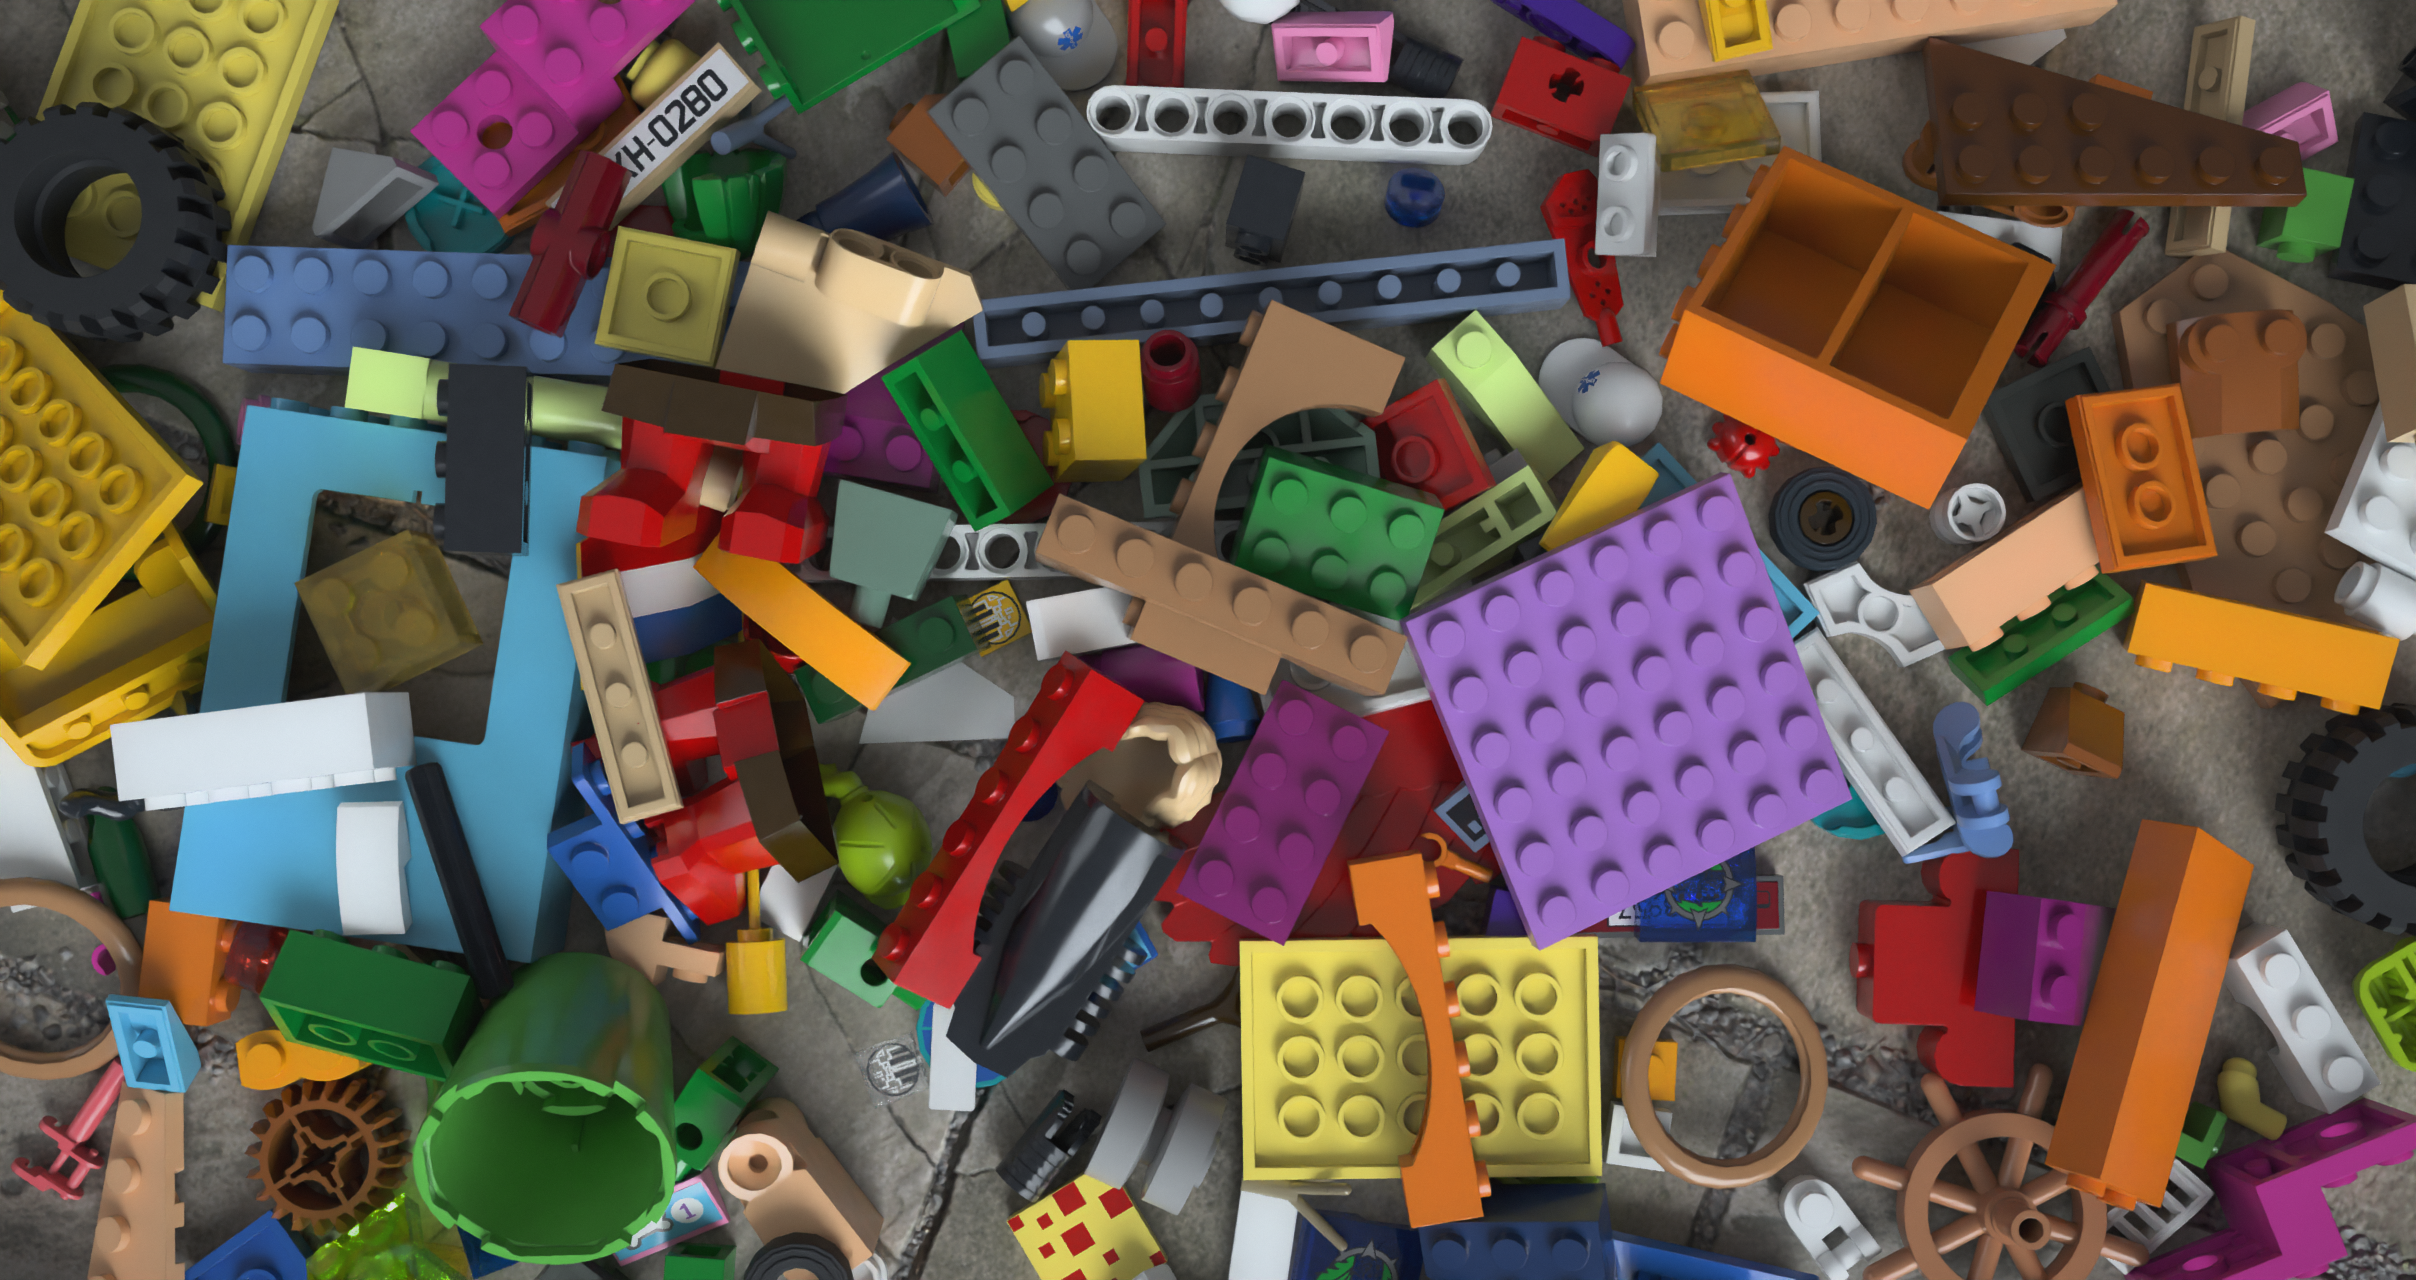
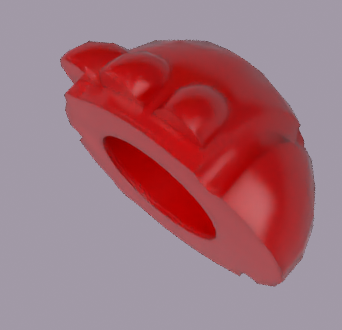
(1733, 450)

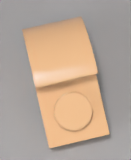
(652, 947)

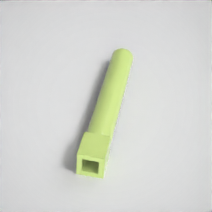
(409, 386)

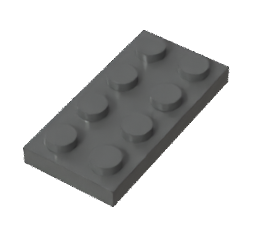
(1046, 166)

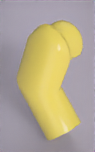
(2241, 1099)

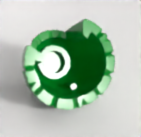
(726, 196)

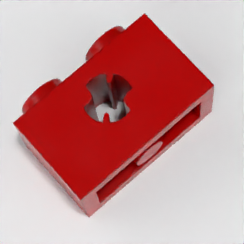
(1530, 86)

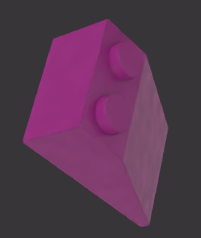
(878, 440)
(2040, 957)

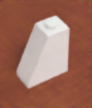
(1079, 623)

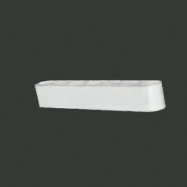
(1313, 109)

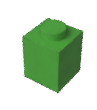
(2314, 224)

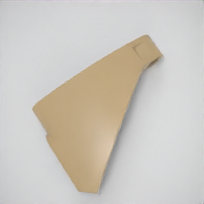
(830, 317)

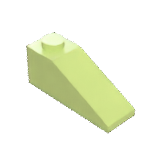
(1504, 395)
(1487, 532)

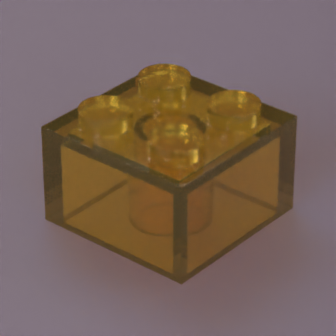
(389, 613)

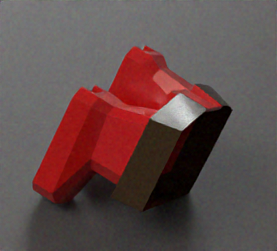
(668, 436)
(750, 818)

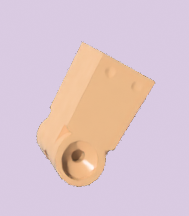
(796, 1184)

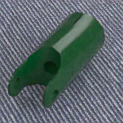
(121, 865)

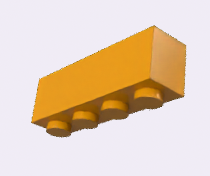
(2260, 644)

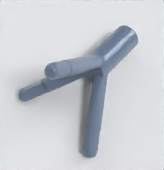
(751, 129)

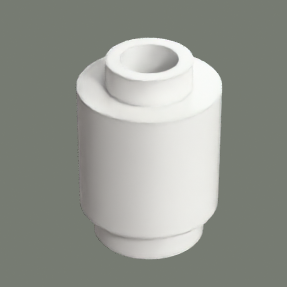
(2379, 598)

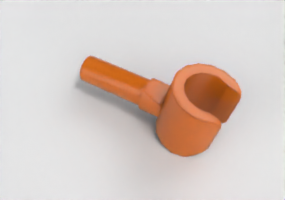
(1453, 861)

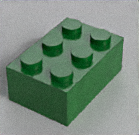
(1336, 533)
(371, 1003)

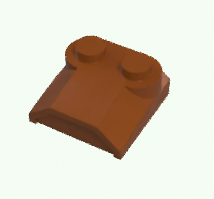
(2238, 370)

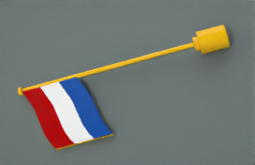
(675, 617)

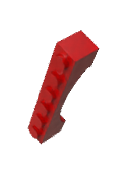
(933, 934)

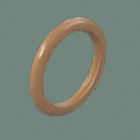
(120, 944)
(1635, 1083)

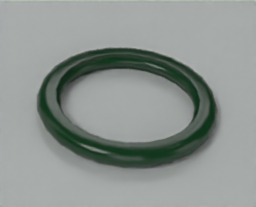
(204, 417)

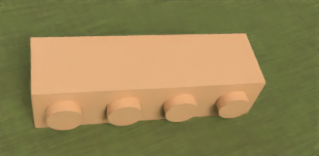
(2011, 573)

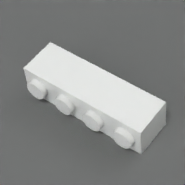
(34, 832)

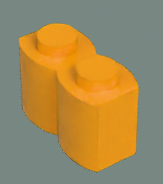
(272, 1062)

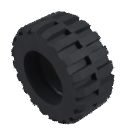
(177, 236)
(2327, 816)

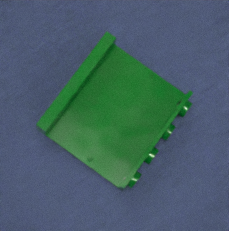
(829, 44)

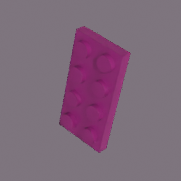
(1282, 812)

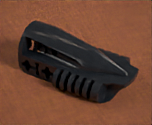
(1061, 936)

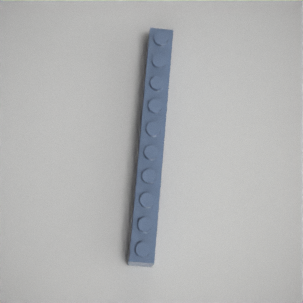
(1339, 293)

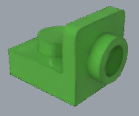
(2201, 1134)

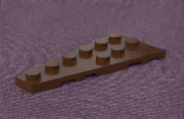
(2054, 140)

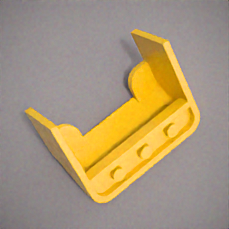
(117, 663)

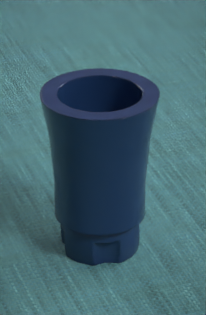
(878, 204)

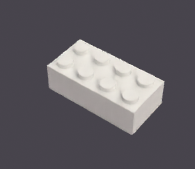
(263, 750)

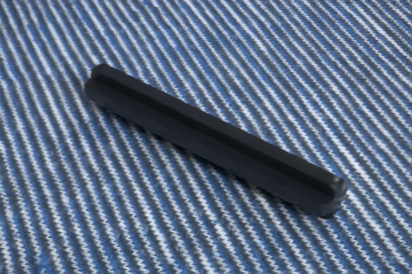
(459, 880)

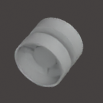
(1171, 1143)

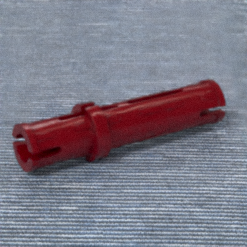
(2067, 306)

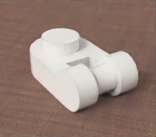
(1815, 1210)

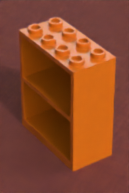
(1852, 324)

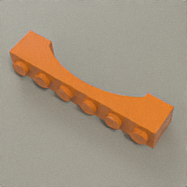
(1440, 1170)

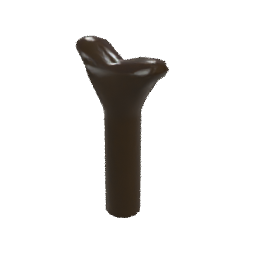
(1223, 1009)

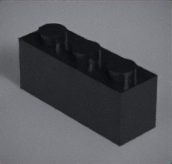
(485, 460)

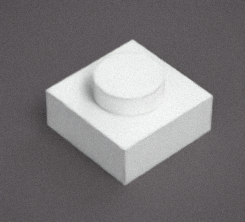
(1621, 1143)

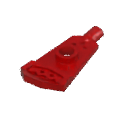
(1579, 233)

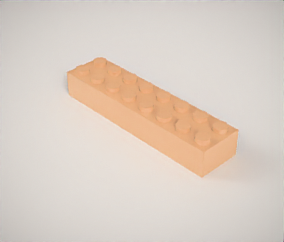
(1827, 32)

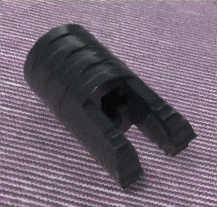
(1423, 65)
(1041, 1155)

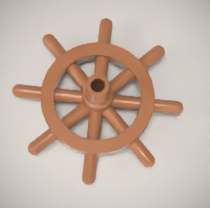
(1995, 1208)

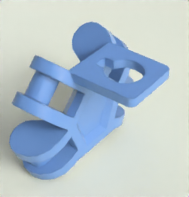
(1970, 788)

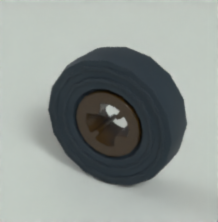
(1847, 535)

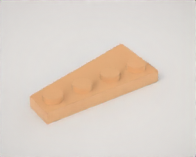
(139, 1193)

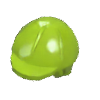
(877, 838)

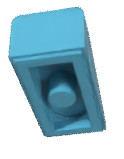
(152, 1044)

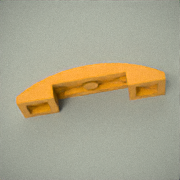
(806, 623)

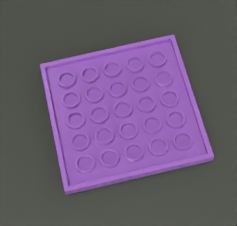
(1627, 709)

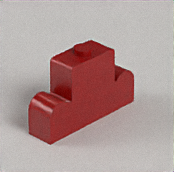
(1923, 965)

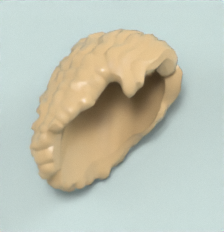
(1158, 768)

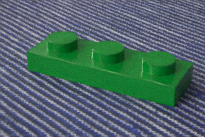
(2042, 639)

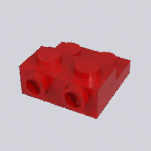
(1430, 446)

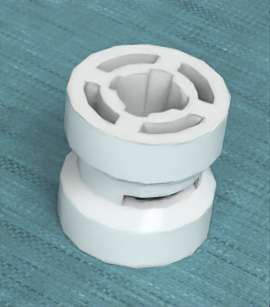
(1979, 509)

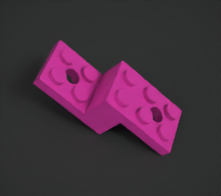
(546, 82)
(2276, 1198)

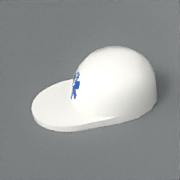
(1601, 392)

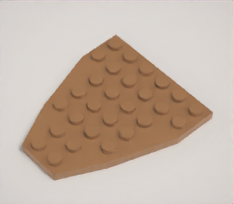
(2275, 487)

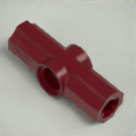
(570, 243)

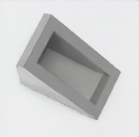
(366, 196)

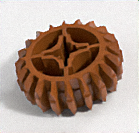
(314, 1133)

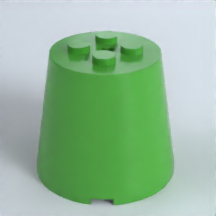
(556, 1116)

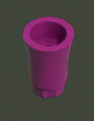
(1153, 675)

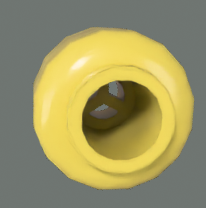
(659, 69)

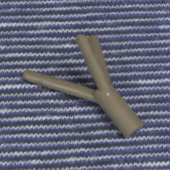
(1291, 1191)

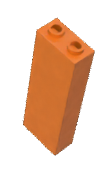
(2149, 1015)

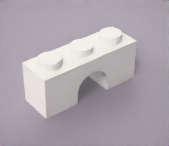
(2314, 1045)

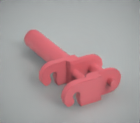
(73, 1139)

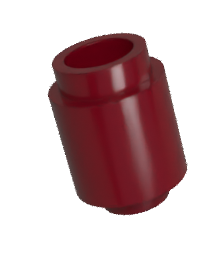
(1170, 371)

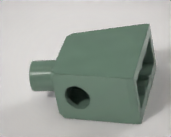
(885, 547)

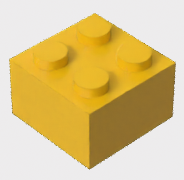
(1094, 411)

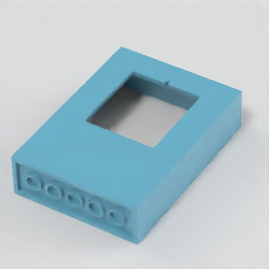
(277, 853)

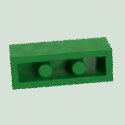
(968, 431)

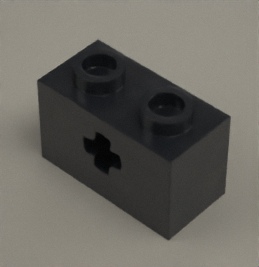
(1263, 210)

